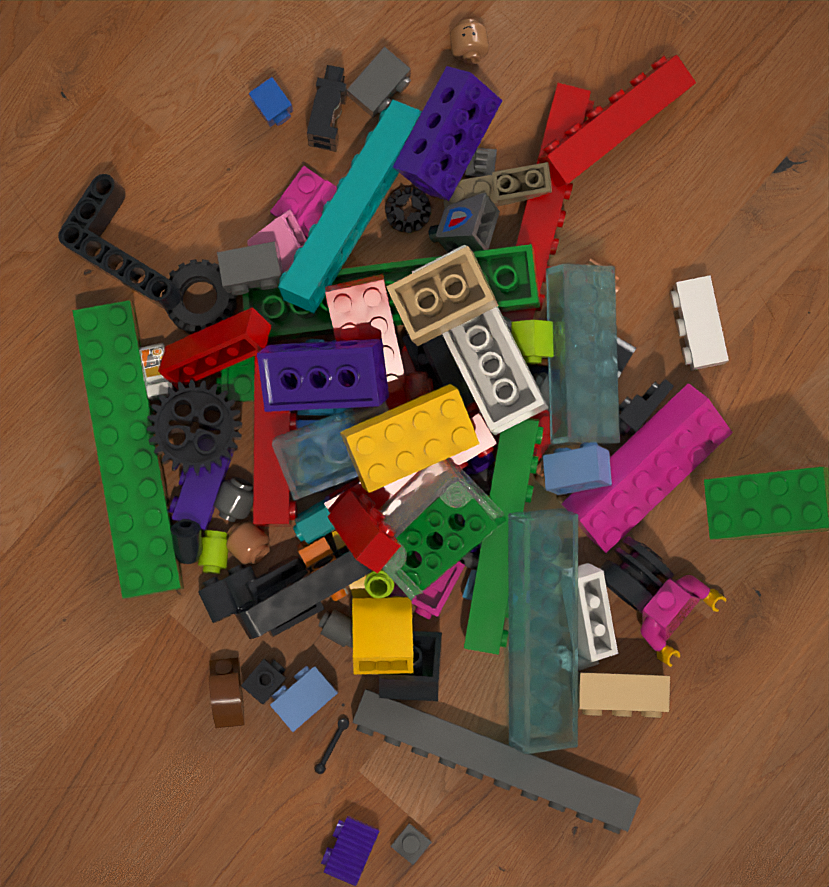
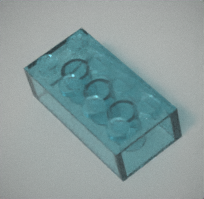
(316, 454)

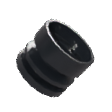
(635, 573)

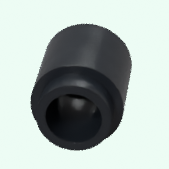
(187, 541)

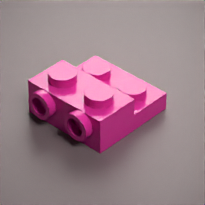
(305, 198)
(435, 596)

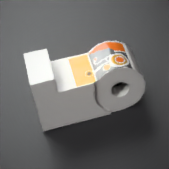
(156, 383)

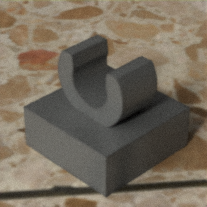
(481, 163)

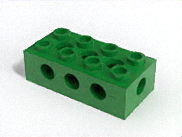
(457, 539)

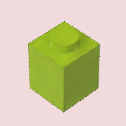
(533, 339)

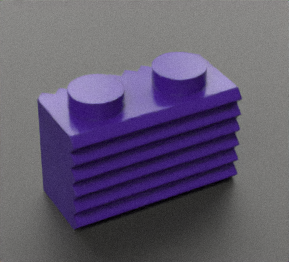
(350, 850)

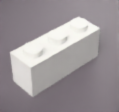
(699, 323)
(595, 622)

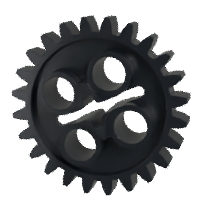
(188, 453)

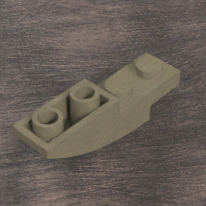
(506, 185)

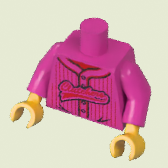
(670, 608)

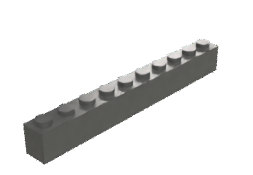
(496, 760)

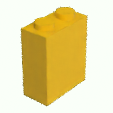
(382, 635)

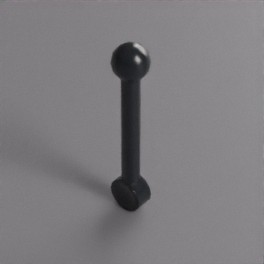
(320, 767)

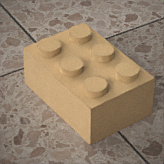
(442, 296)
(623, 694)

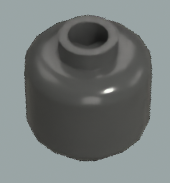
(234, 499)

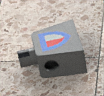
(466, 223)

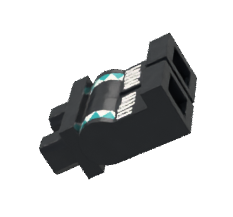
(327, 109)

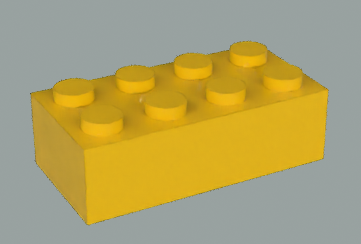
(409, 438)

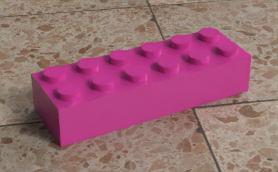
(650, 467)

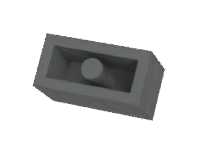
(379, 82)
(250, 268)

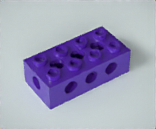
(447, 133)
(311, 389)

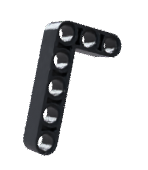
(110, 256)

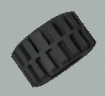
(189, 275)

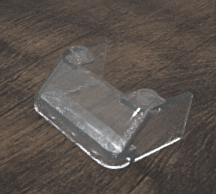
(418, 493)

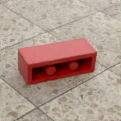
(364, 530)

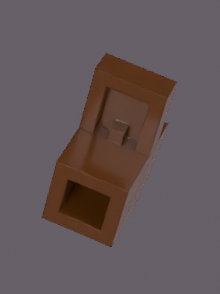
(226, 693)

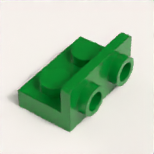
(238, 381)

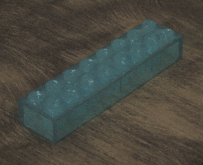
(543, 630)

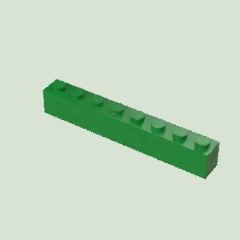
(509, 493)

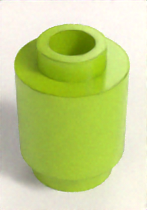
(214, 553)
(379, 584)

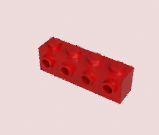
(215, 348)

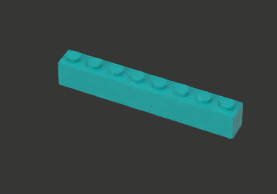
(349, 210)

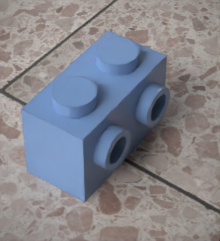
(577, 469)
(303, 697)

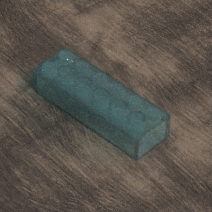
(585, 355)

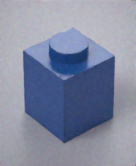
(271, 103)

